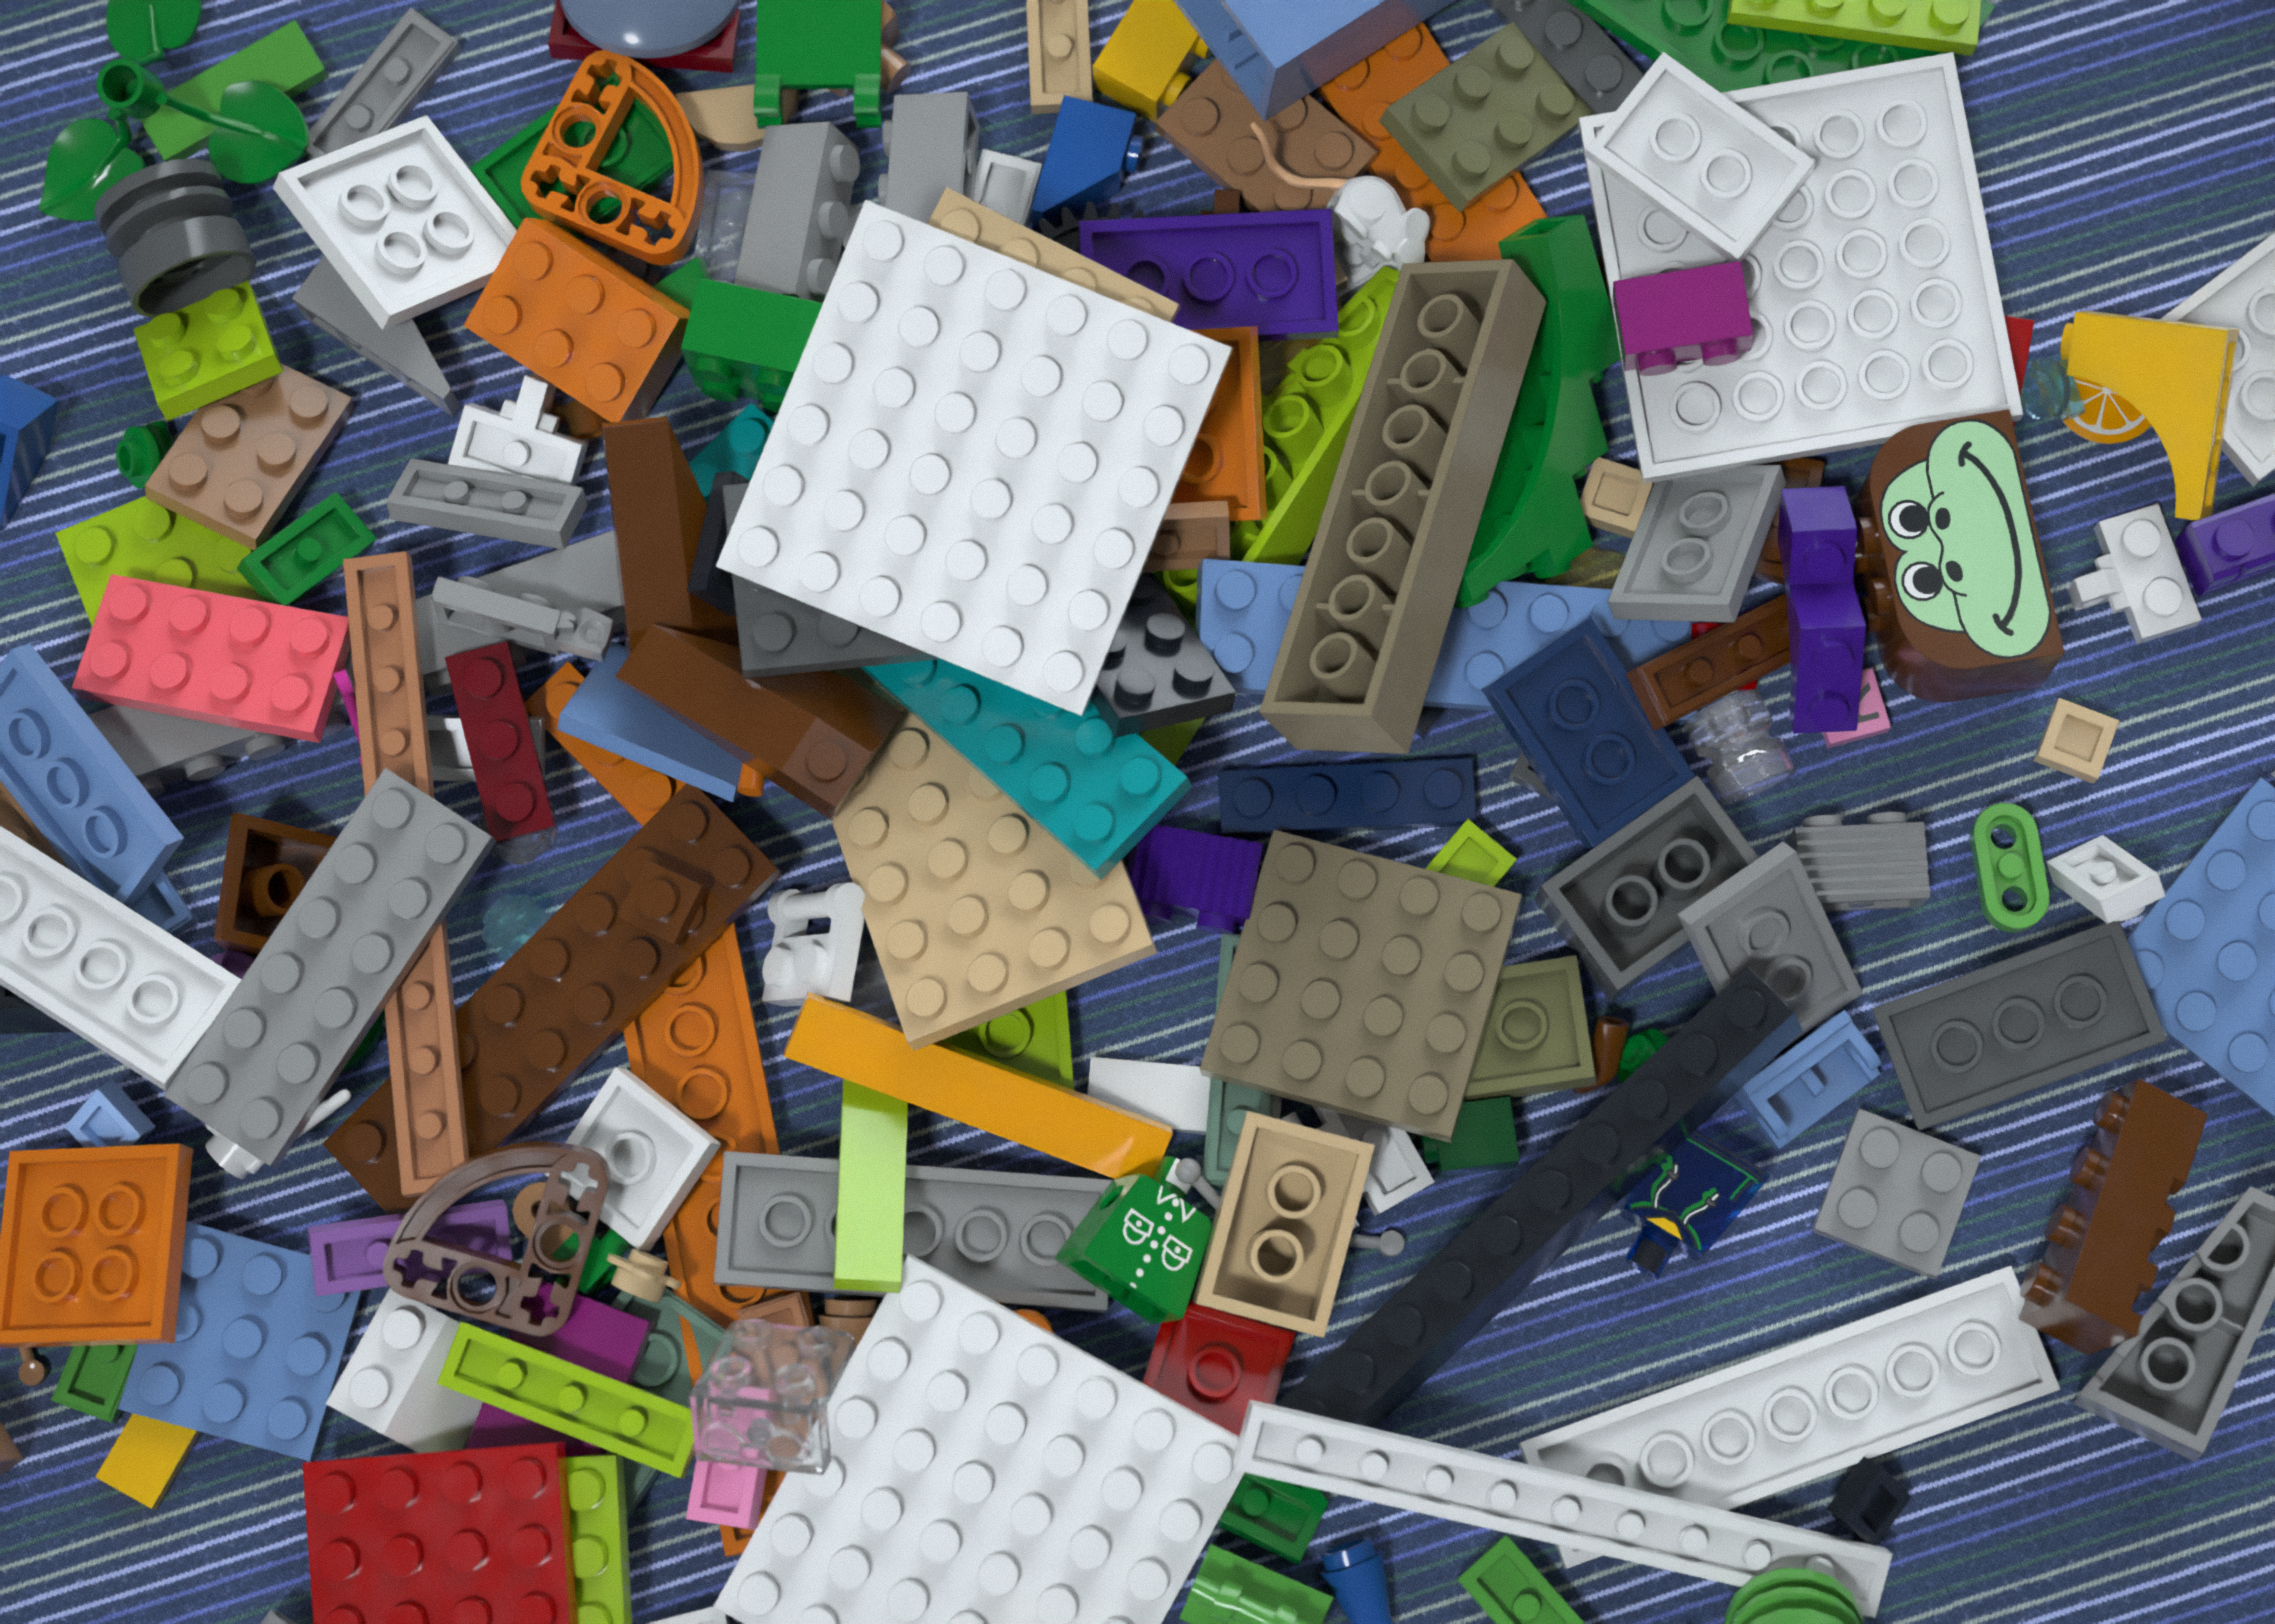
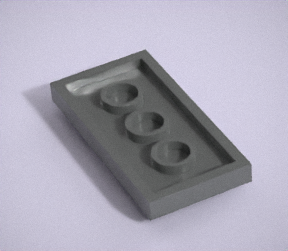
(2019, 1025)

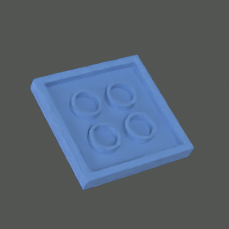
(248, 1348)

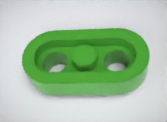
(2010, 869)

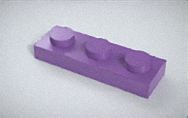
(352, 1252)

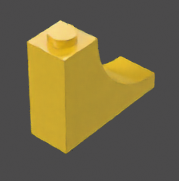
(2176, 380)

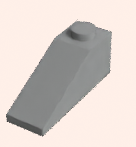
(396, 350)

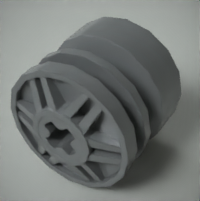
(173, 235)

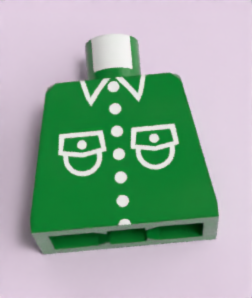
(1142, 1244)

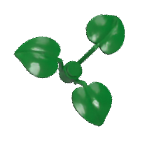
(254, 136)

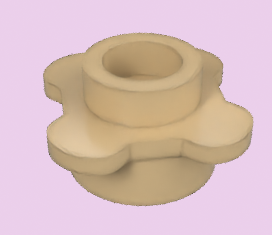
(642, 1275)

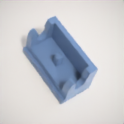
(1809, 1080)

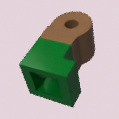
(563, 1242)

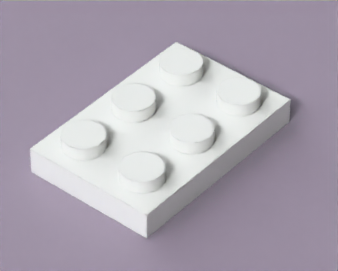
(1700, 158)

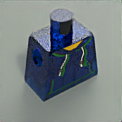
(1688, 1202)

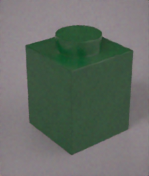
(1481, 1141)

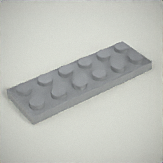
(330, 968)
(971, 1224)

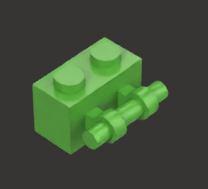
(1245, 1593)

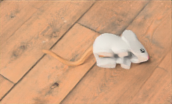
(1364, 213)

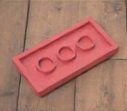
(214, 658)

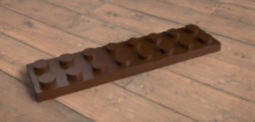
(570, 989)

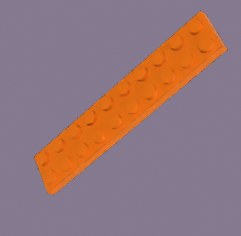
(706, 1060)

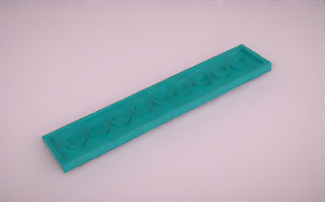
(1054, 765)

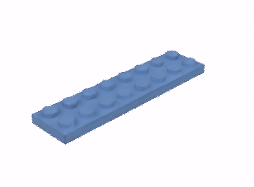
(1249, 604)

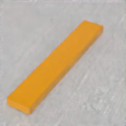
(976, 1090)

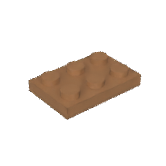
(1214, 132)
(249, 455)

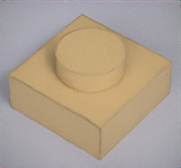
(1614, 497)
(2076, 740)

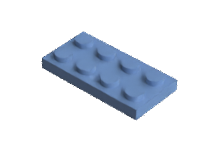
(77, 783)

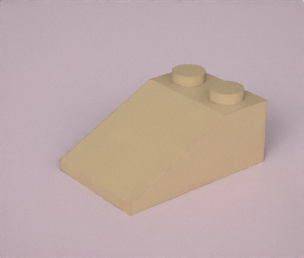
(1283, 1224)

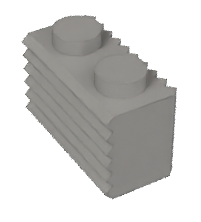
(1864, 864)

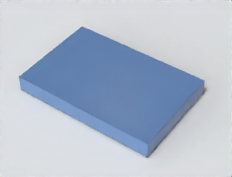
(636, 729)

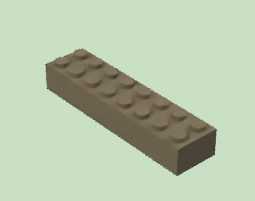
(1404, 508)

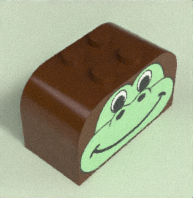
(1955, 562)

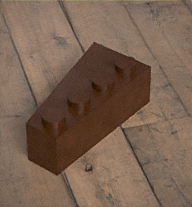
(2113, 1219)

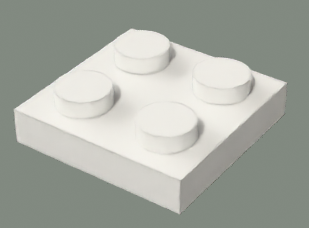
(650, 1153)

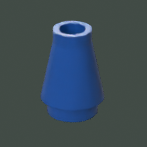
(1358, 1581)

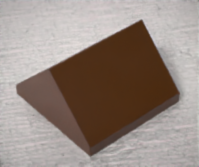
(262, 879)

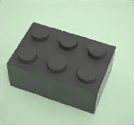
(1625, 894)

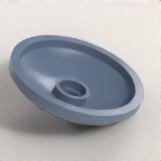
(649, 26)

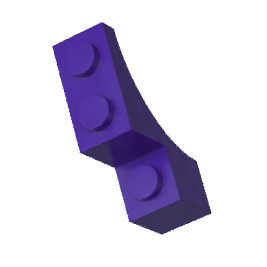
(1823, 608)

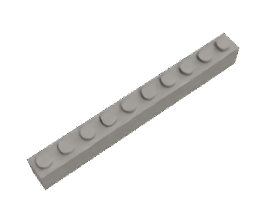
(172, 747)

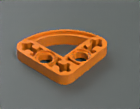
(579, 165)

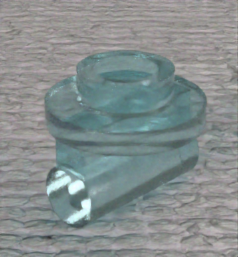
(2049, 390)
(511, 924)

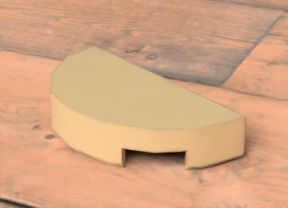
(728, 117)

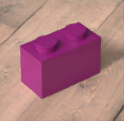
(1682, 318)

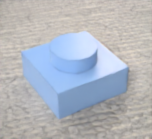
(109, 1120)

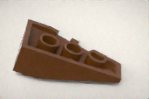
(657, 532)
(796, 729)

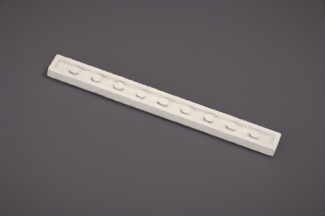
(1545, 1503)

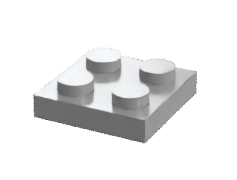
(1896, 1193)

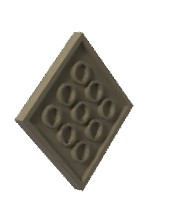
(1362, 986)

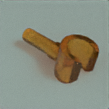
(582, 421)

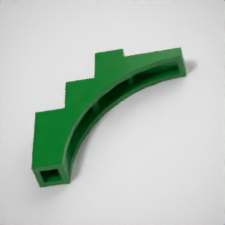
(1555, 430)

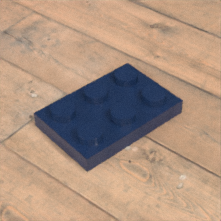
(1587, 733)

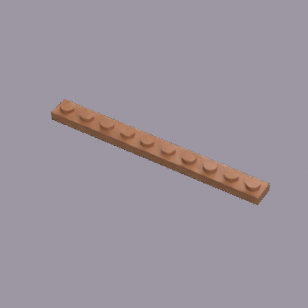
(396, 737)

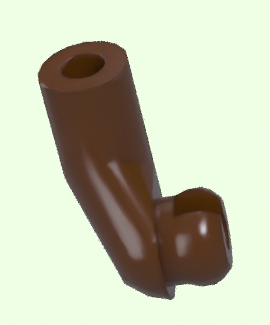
(1607, 1050)

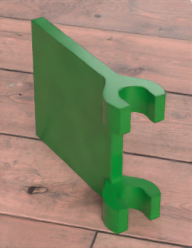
(818, 48)

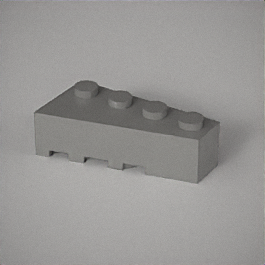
(2194, 1337)

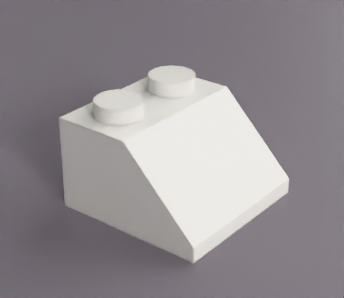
(395, 1378)

